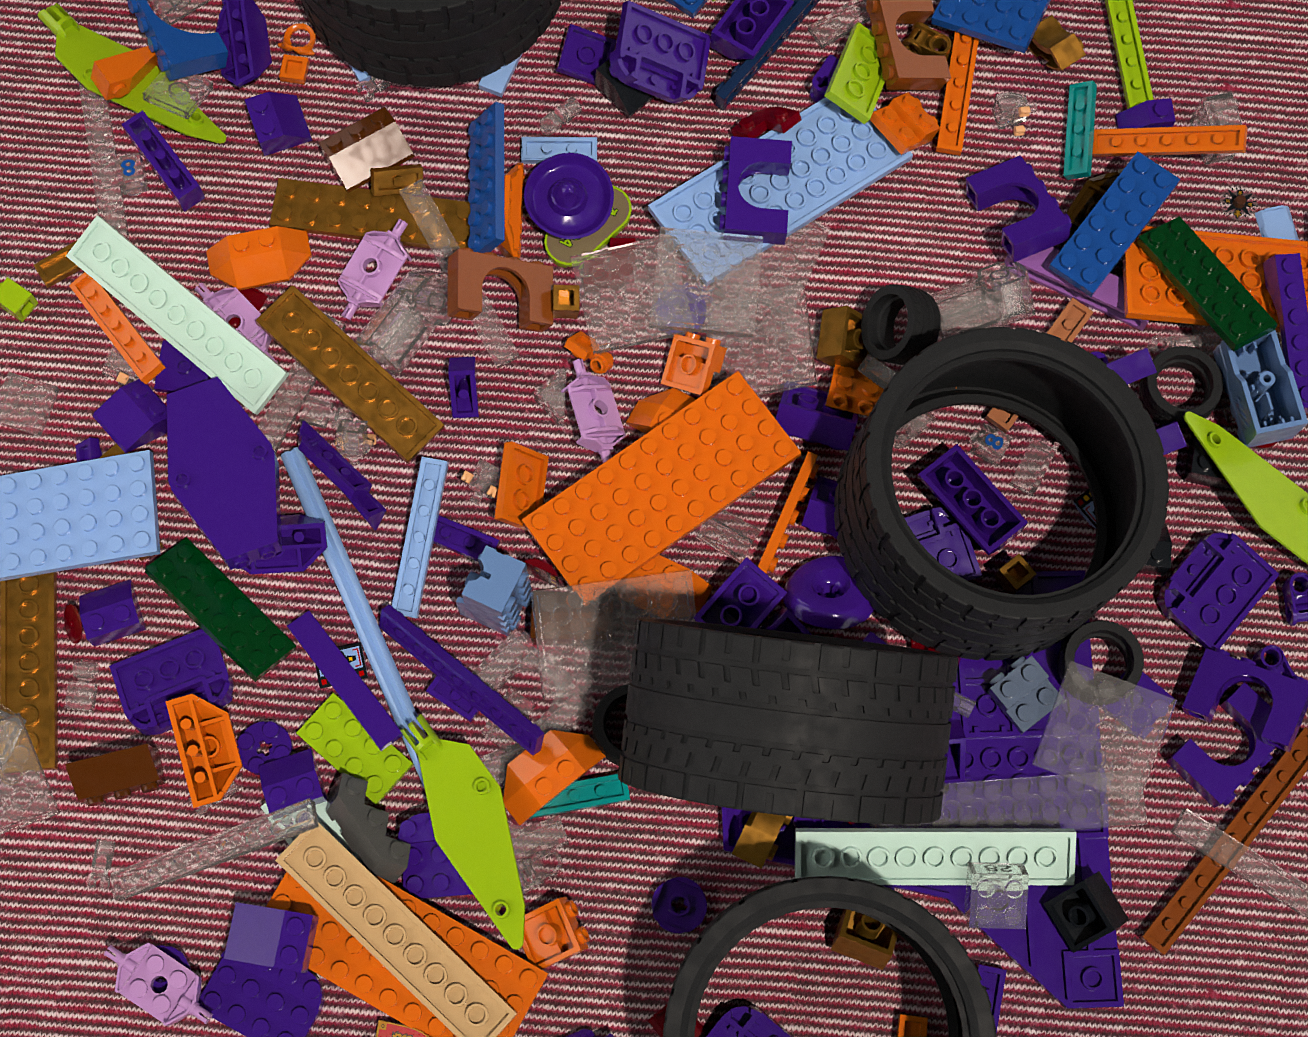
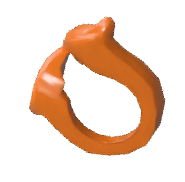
(305, 50)

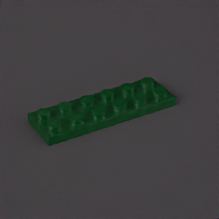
(1206, 283)
(220, 609)

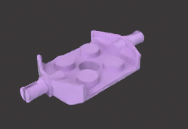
(370, 288)
(231, 304)
(597, 430)
(136, 979)

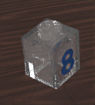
(131, 174)
(989, 444)

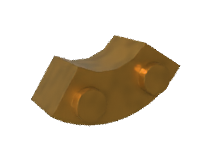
(1056, 44)
(758, 838)

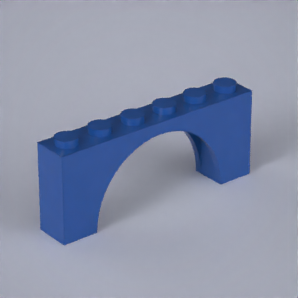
(179, 51)

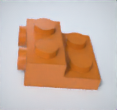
(905, 123)
(693, 363)
(852, 391)
(553, 933)

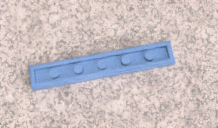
(420, 536)

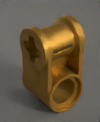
(927, 41)

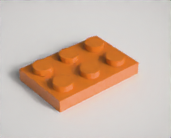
(520, 484)

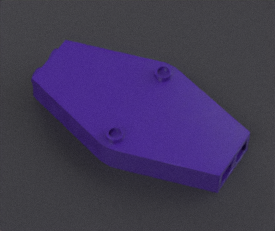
(224, 473)

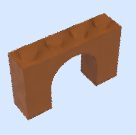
(900, 66)
(529, 279)

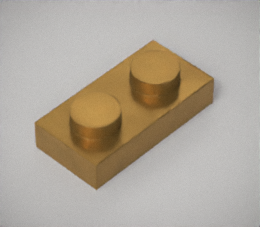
(393, 179)

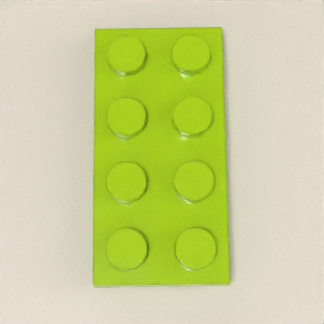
(857, 76)
(350, 750)

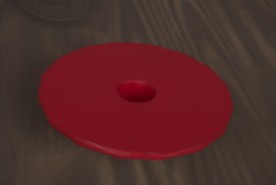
(73, 623)

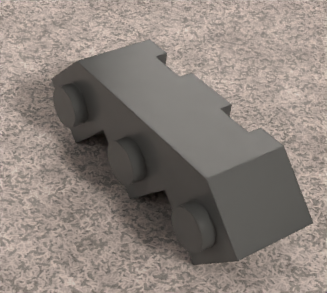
(366, 829)

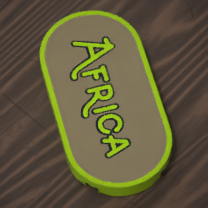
(561, 249)

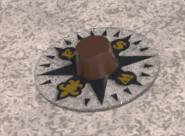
(1238, 203)

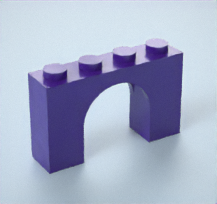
(746, 158)
(1017, 181)
(1135, 367)
(1220, 671)
(1218, 781)

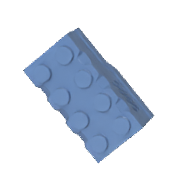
(1261, 391)
(497, 592)

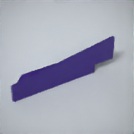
(341, 473)

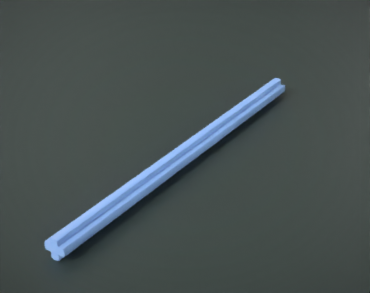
(354, 599)

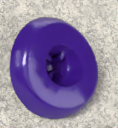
(569, 195)
(826, 595)

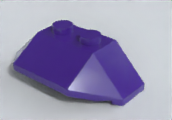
(246, 39)
(302, 543)

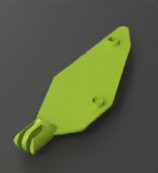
(80, 47)
(1267, 494)
(471, 825)

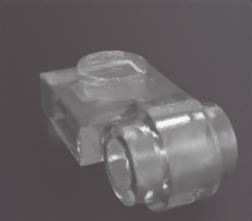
(1172, 341)
(319, 411)
(82, 694)

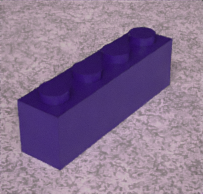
(163, 161)

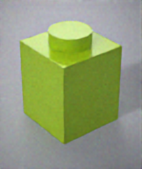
(16, 299)

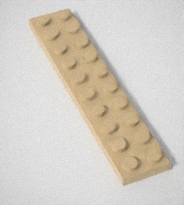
(395, 935)

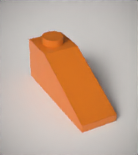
(122, 72)

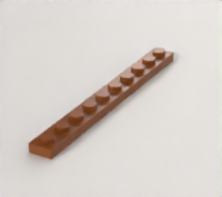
(1244, 828)

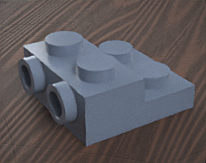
(1024, 693)

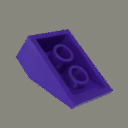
(743, 598)
(271, 937)

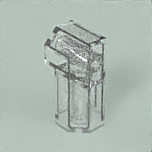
(991, 300)
(406, 319)

